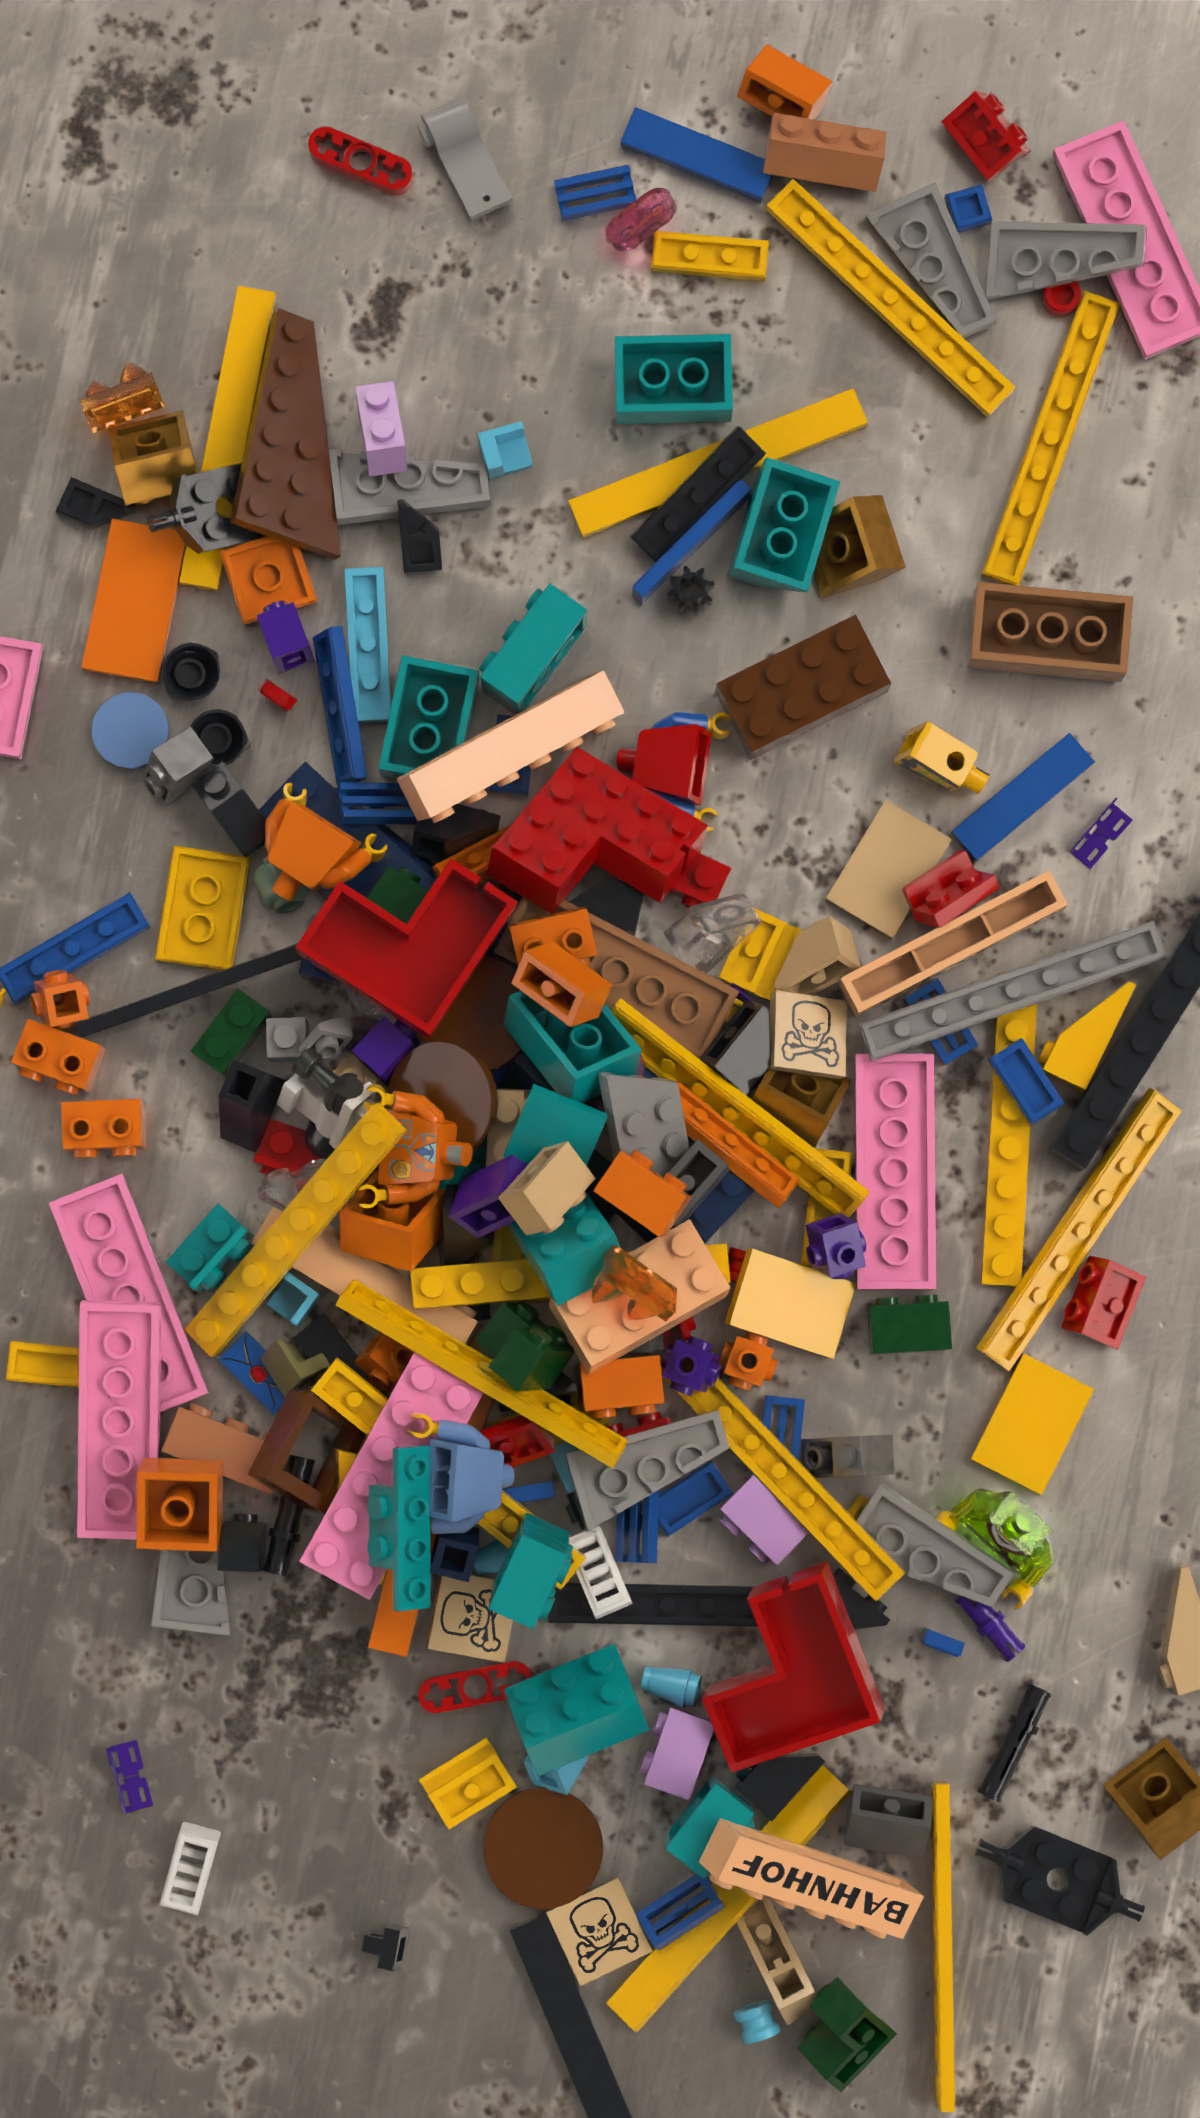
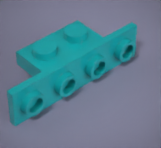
(402, 1527)

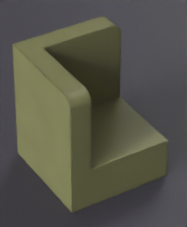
(291, 1369)

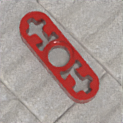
(366, 176)
(444, 1683)

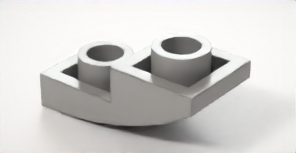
(338, 1035)

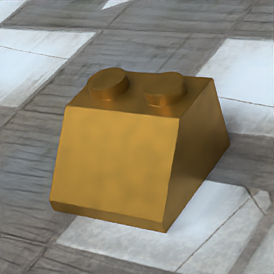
(151, 456)
(857, 546)
(801, 1101)
(1159, 1797)

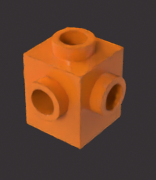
(69, 1008)
(384, 1361)
(741, 1376)

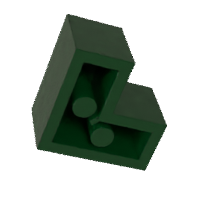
(524, 1347)
(846, 2037)

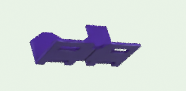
(1106, 830)
(128, 1769)

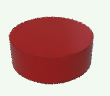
(1062, 299)
(277, 695)

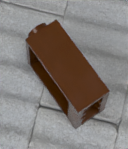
(280, 1441)

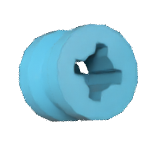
(757, 2021)

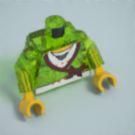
(1010, 1532)

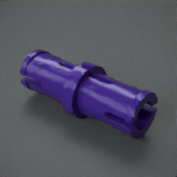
(992, 1625)

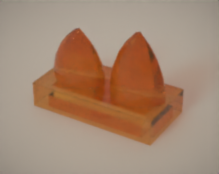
(117, 404)
(648, 1291)

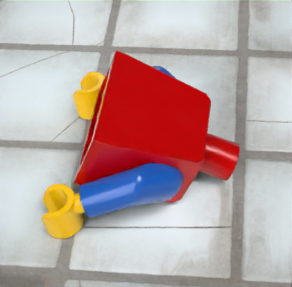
(674, 758)

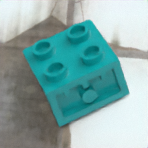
(210, 1250)

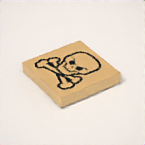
(808, 1034)
(464, 1623)
(599, 1931)

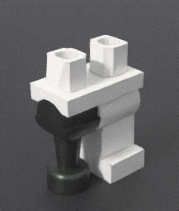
(324, 1097)

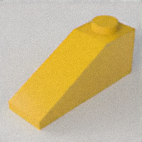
(1080, 1047)

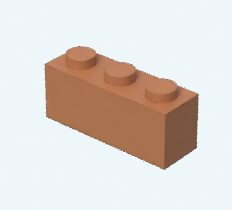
(824, 152)
(202, 1438)

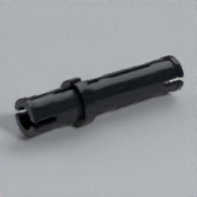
(287, 1522)
(1014, 1743)

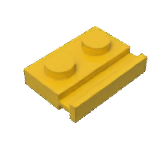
(760, 956)
(467, 1783)

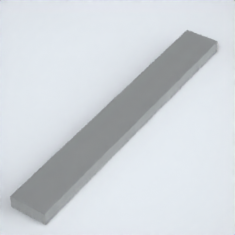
(1012, 991)

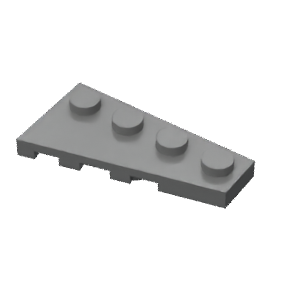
(425, 486)

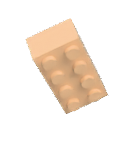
(603, 1329)

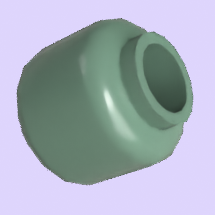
(264, 880)

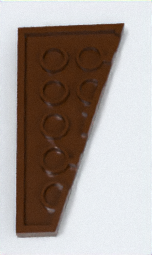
(286, 458)

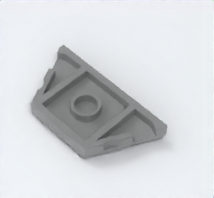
(645, 1117)

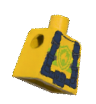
(926, 755)

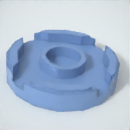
(129, 729)

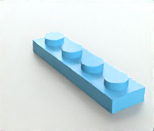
(368, 643)

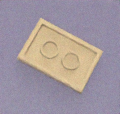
(886, 859)

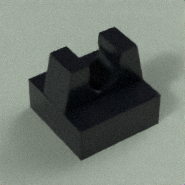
(389, 1947)

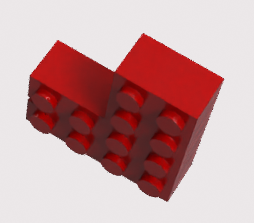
(596, 818)
(412, 966)
(816, 1679)

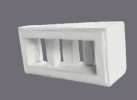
(585, 1542)
(199, 1836)

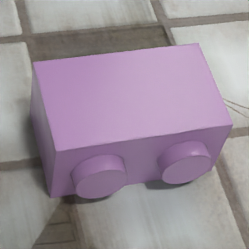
(381, 428)
(763, 1521)
(678, 1752)

